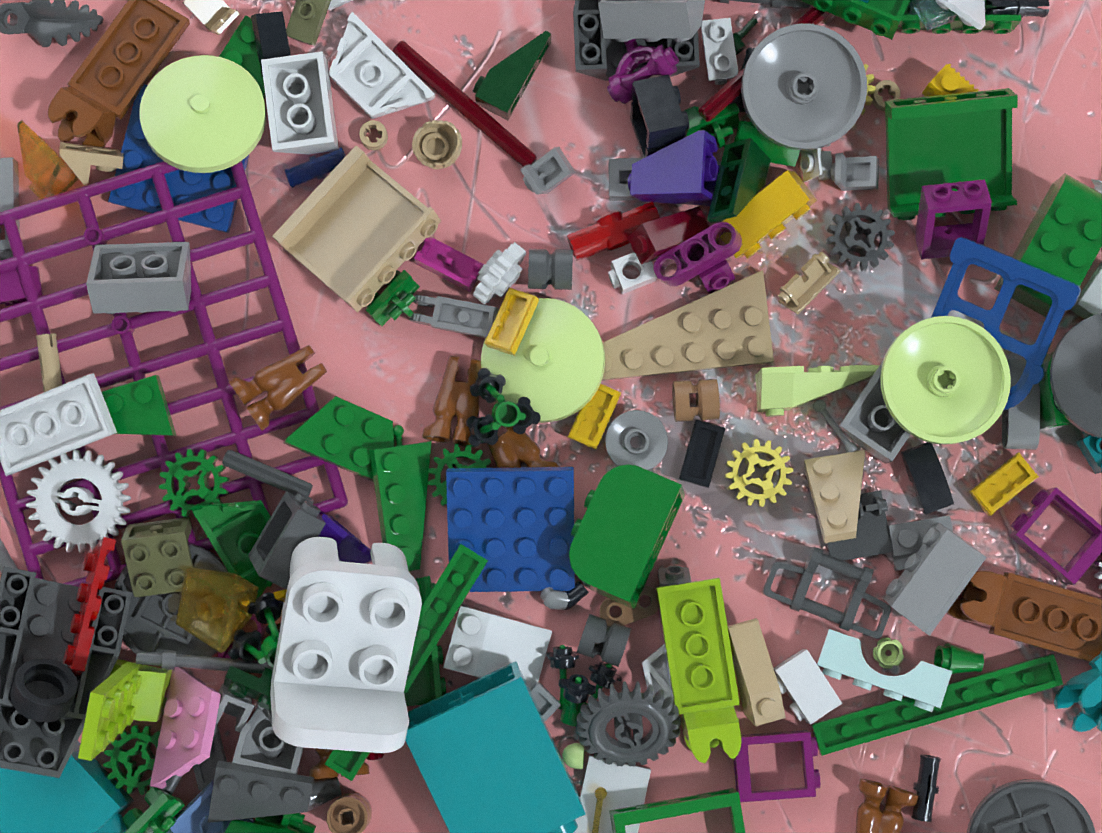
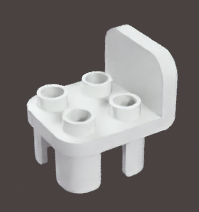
(345, 650)

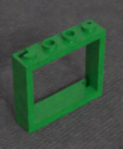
(678, 807)

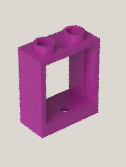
(940, 198)
(1083, 558)
(742, 767)

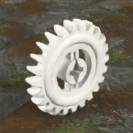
(49, 495)

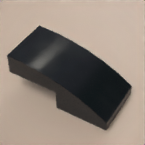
(927, 477)

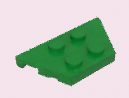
(343, 436)
(233, 532)

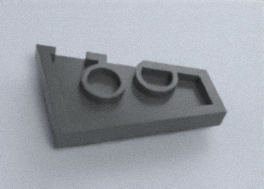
(257, 792)

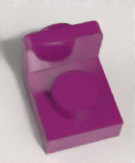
(716, 276)

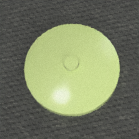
(203, 114)
(555, 363)
(945, 380)

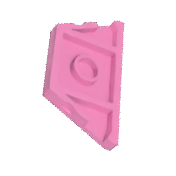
(185, 727)

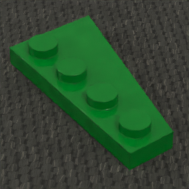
(401, 496)

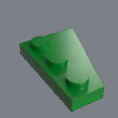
(140, 408)

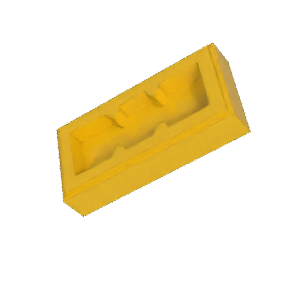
(511, 321)
(594, 417)
(1003, 484)

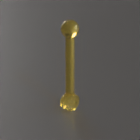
(600, 794)

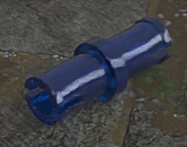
(314, 168)

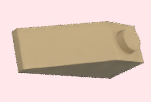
(755, 673)

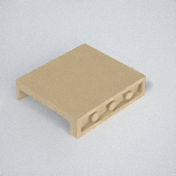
(357, 229)

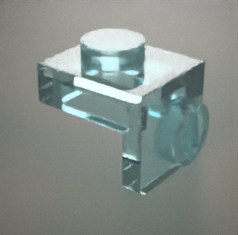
(931, 13)

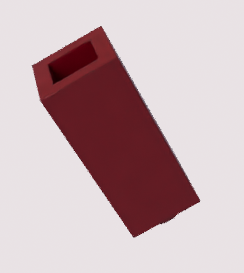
(665, 233)

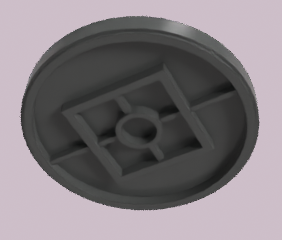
(153, 618)
(1030, 808)

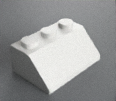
(300, 104)

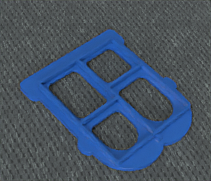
(1014, 273)

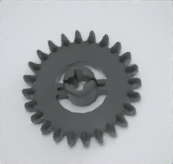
(627, 712)

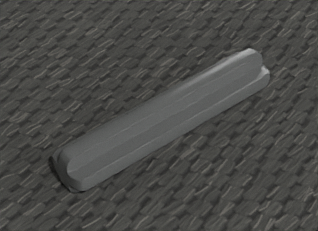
(266, 473)

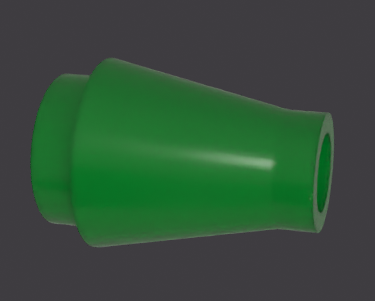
(958, 659)

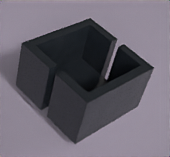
(657, 114)

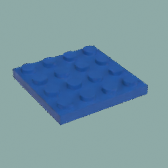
(183, 185)
(515, 522)

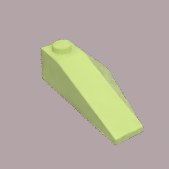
(791, 387)

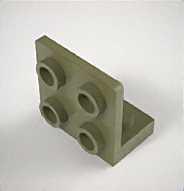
(157, 555)

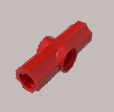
(610, 231)

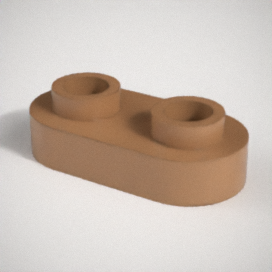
(628, 614)

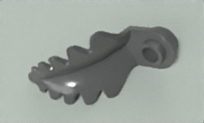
(49, 20)

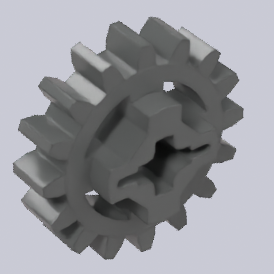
(864, 248)

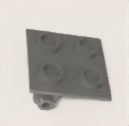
(872, 531)

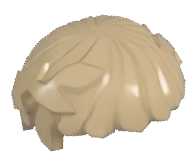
(437, 144)

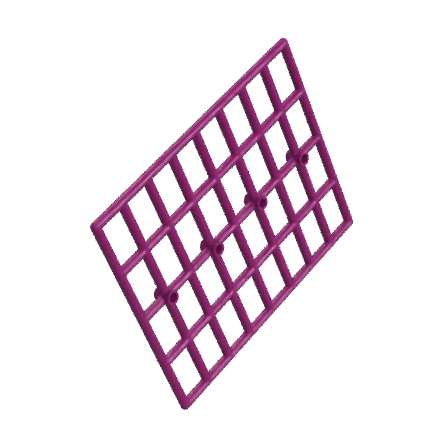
(126, 326)

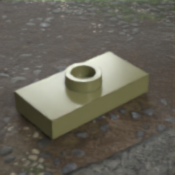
(307, 20)

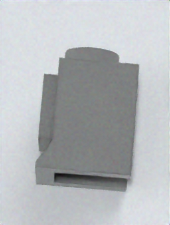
(234, 706)

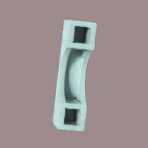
(844, 656)

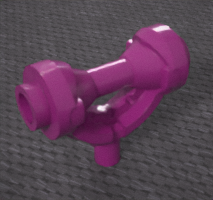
(660, 62)

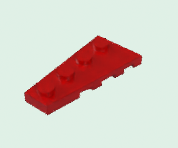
(77, 653)

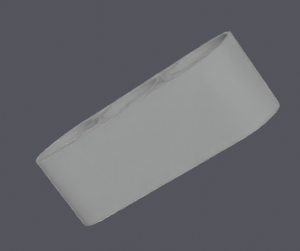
(1022, 421)

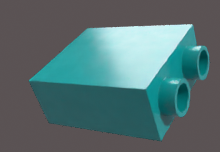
(493, 759)
(74, 803)

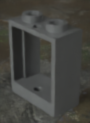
(289, 525)

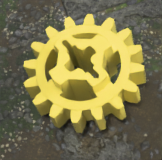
(751, 459)

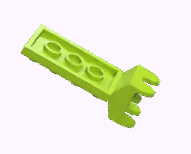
(701, 665)
(126, 695)

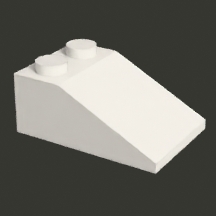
(489, 642)

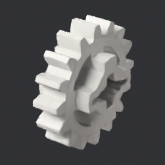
(499, 273)

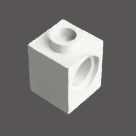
(626, 285)

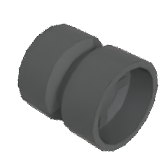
(550, 269)
(604, 640)

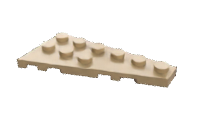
(706, 334)

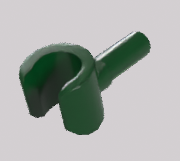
(739, 44)

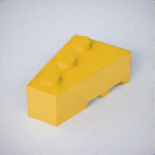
(769, 212)

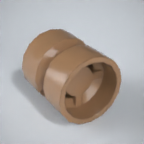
(706, 400)
(349, 814)

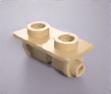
(802, 290)

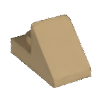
(82, 156)

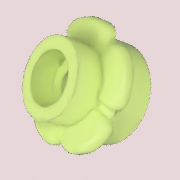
(896, 653)

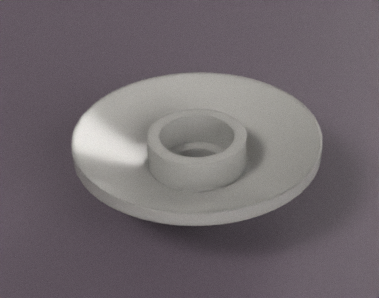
(641, 425)

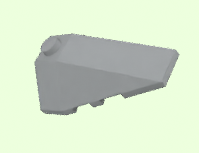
(262, 748)

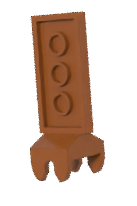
(116, 71)
(1033, 613)

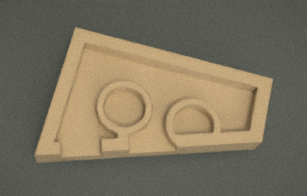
(836, 492)

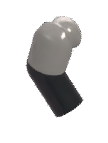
(563, 600)

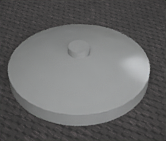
(804, 86)

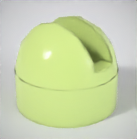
(574, 755)

